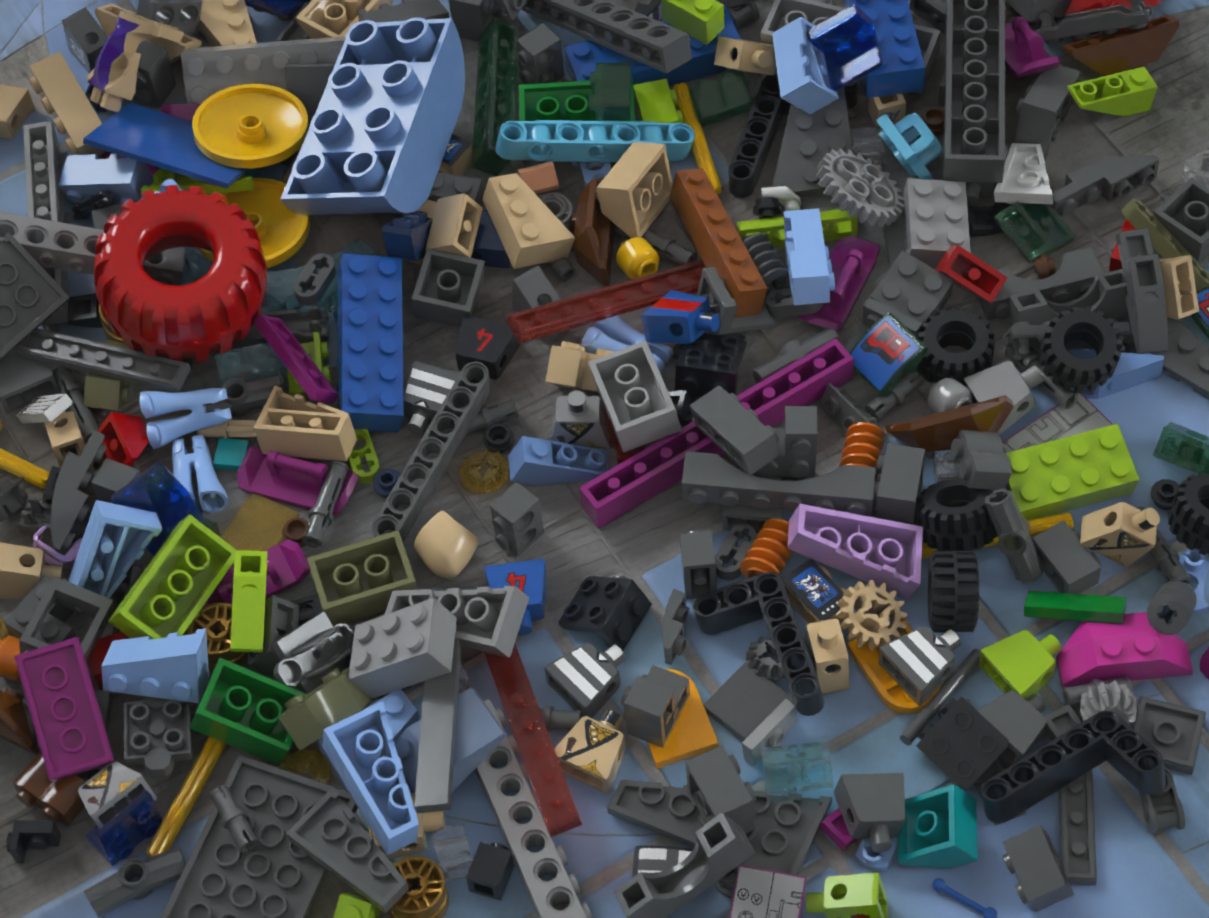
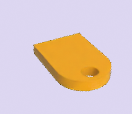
(882, 683)
(690, 735)

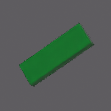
(1075, 607)

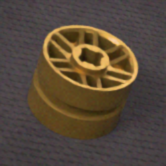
(217, 621)
(426, 892)

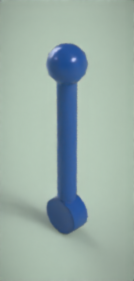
(939, 885)

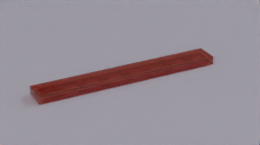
(603, 302)
(534, 743)

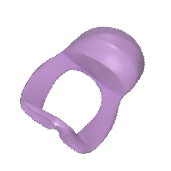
(67, 560)

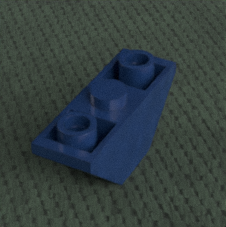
(407, 236)

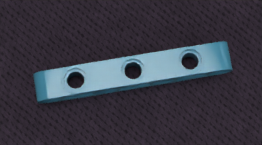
(588, 139)

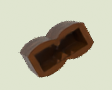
(56, 798)

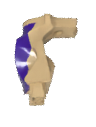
(118, 61)

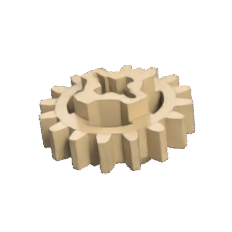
(871, 615)

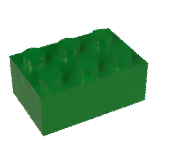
(245, 711)

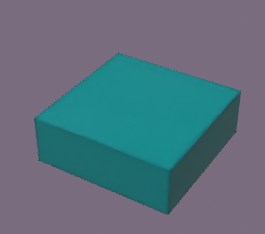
(230, 454)

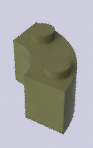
(106, 391)
(322, 707)

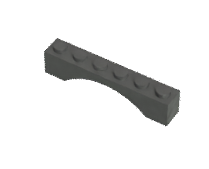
(716, 481)

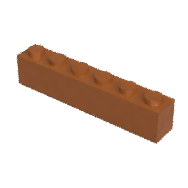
(717, 239)

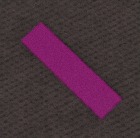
(296, 359)

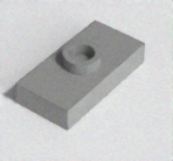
(770, 732)

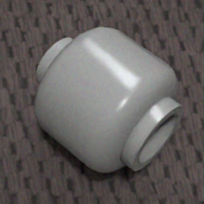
(948, 395)

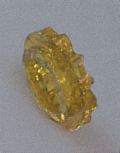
(494, 477)
(307, 760)

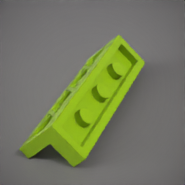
(835, 226)

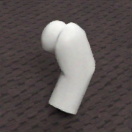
(784, 195)

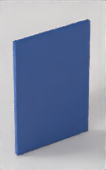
(161, 142)

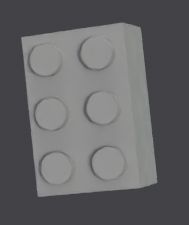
(934, 218)
(635, 396)
(402, 648)

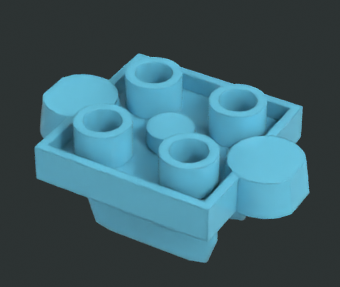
(911, 143)

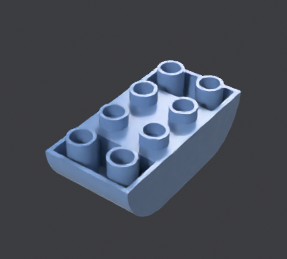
(381, 120)

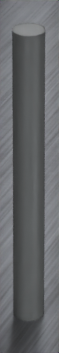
(940, 697)

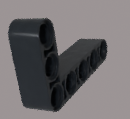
(757, 138)
(767, 599)
(1067, 758)

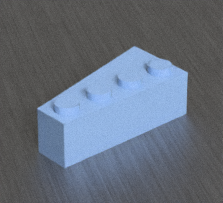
(372, 772)

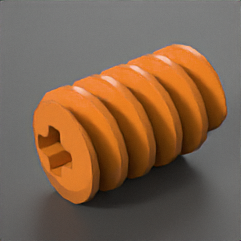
(862, 445)
(768, 550)

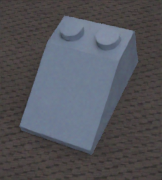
(475, 739)

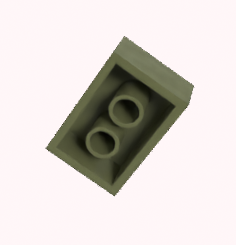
(361, 577)

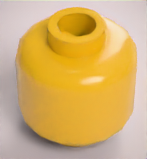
(637, 258)

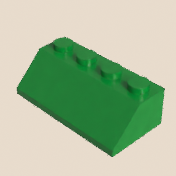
(559, 101)

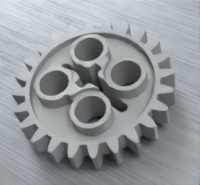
(860, 187)

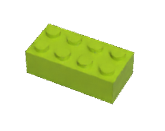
(1071, 472)
(175, 582)

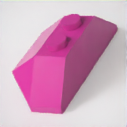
(1120, 650)

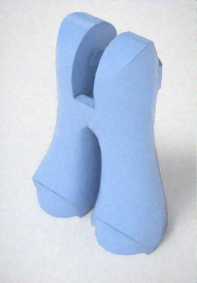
(616, 334)
(167, 430)
(210, 491)

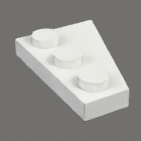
(1024, 176)

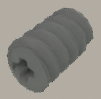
(766, 261)
(1171, 607)

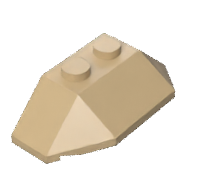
(108, 15)

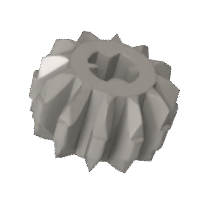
(1109, 698)

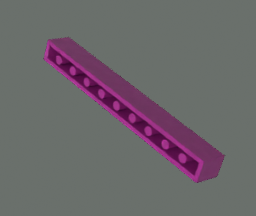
(663, 462)

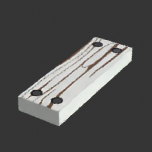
(44, 408)

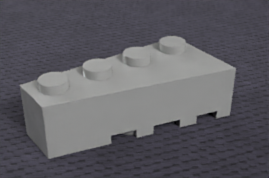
(485, 616)

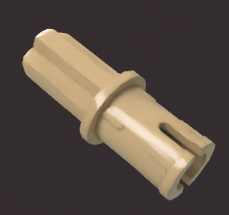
(230, 429)

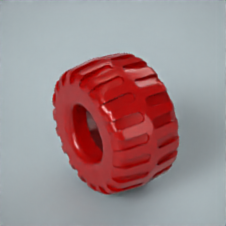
(190, 317)

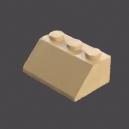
(333, 17)
(636, 188)

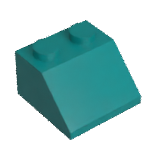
(939, 829)

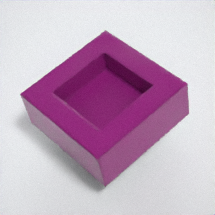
(836, 830)

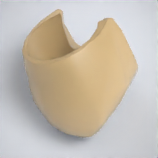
(445, 545)

